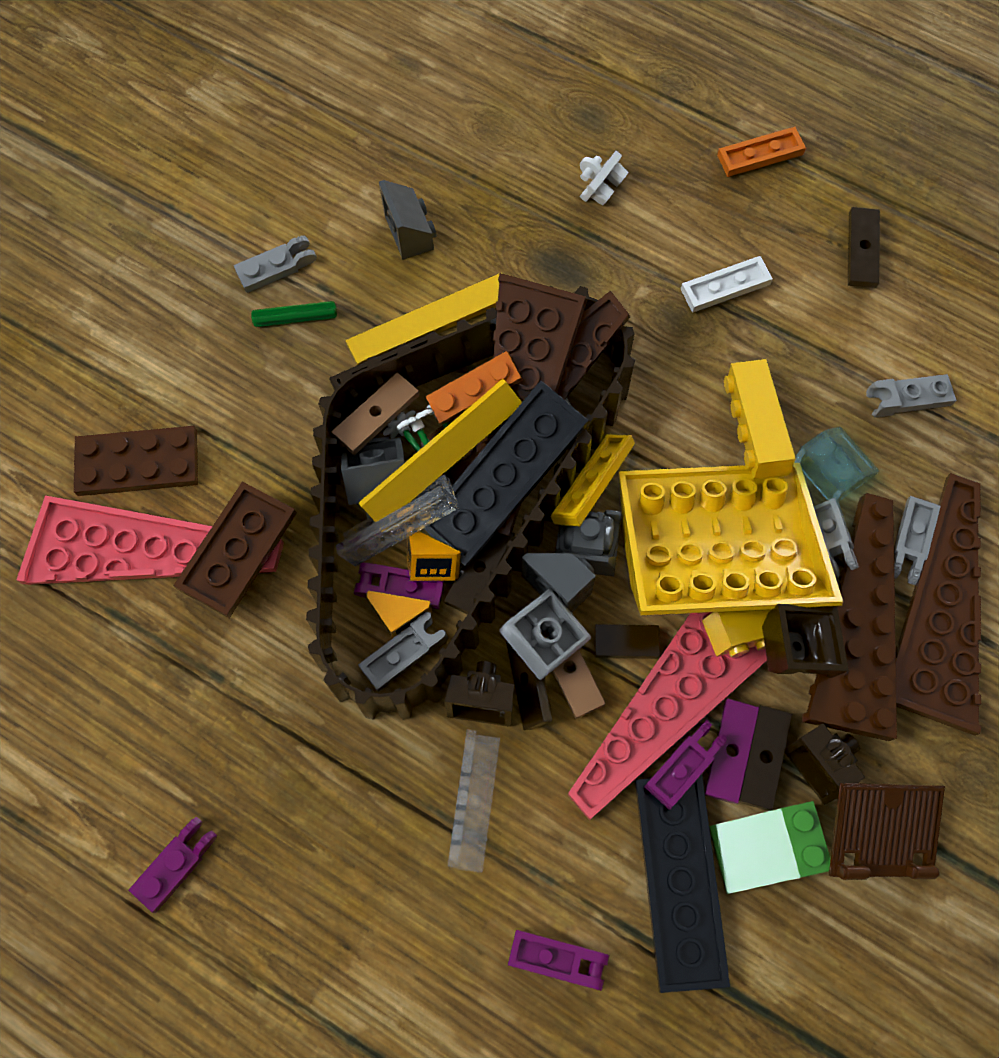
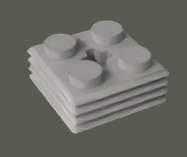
(525, 635)

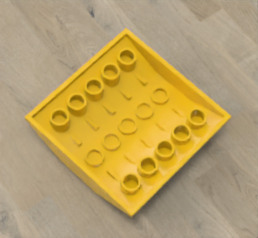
(723, 541)

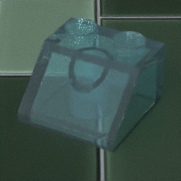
(835, 463)

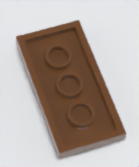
(135, 460)
(235, 549)

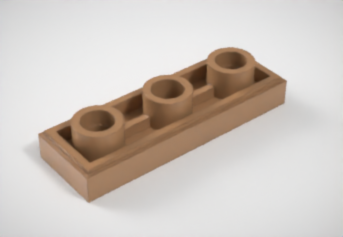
(387, 401)
(578, 686)

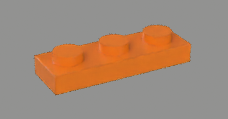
(761, 151)
(461, 393)

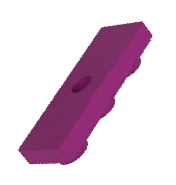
(728, 772)

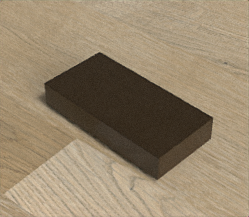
(627, 641)

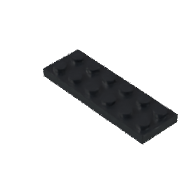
(508, 470)
(682, 891)

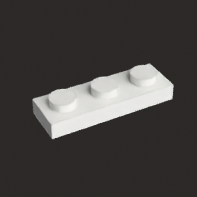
(726, 284)

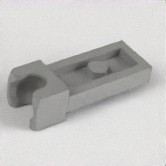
(911, 394)
(402, 652)

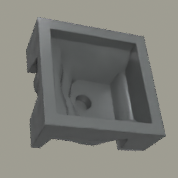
(593, 540)

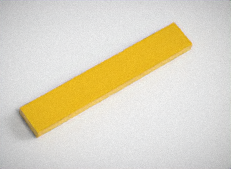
(424, 320)
(442, 451)

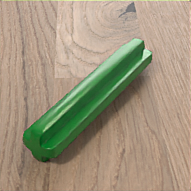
(294, 313)

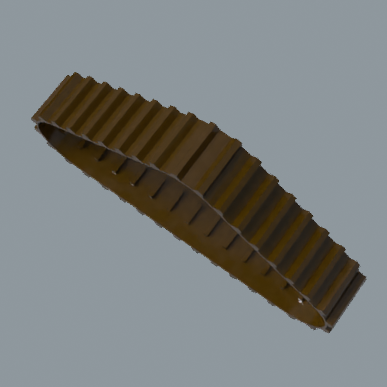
(418, 367)

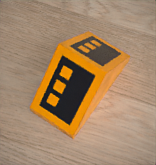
(431, 559)
(397, 611)

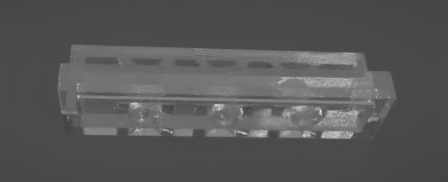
(374, 537)
(474, 802)

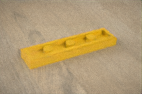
(592, 480)

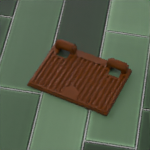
(885, 830)

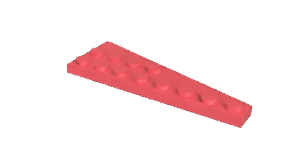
(106, 543)
(668, 704)

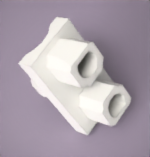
(592, 169)

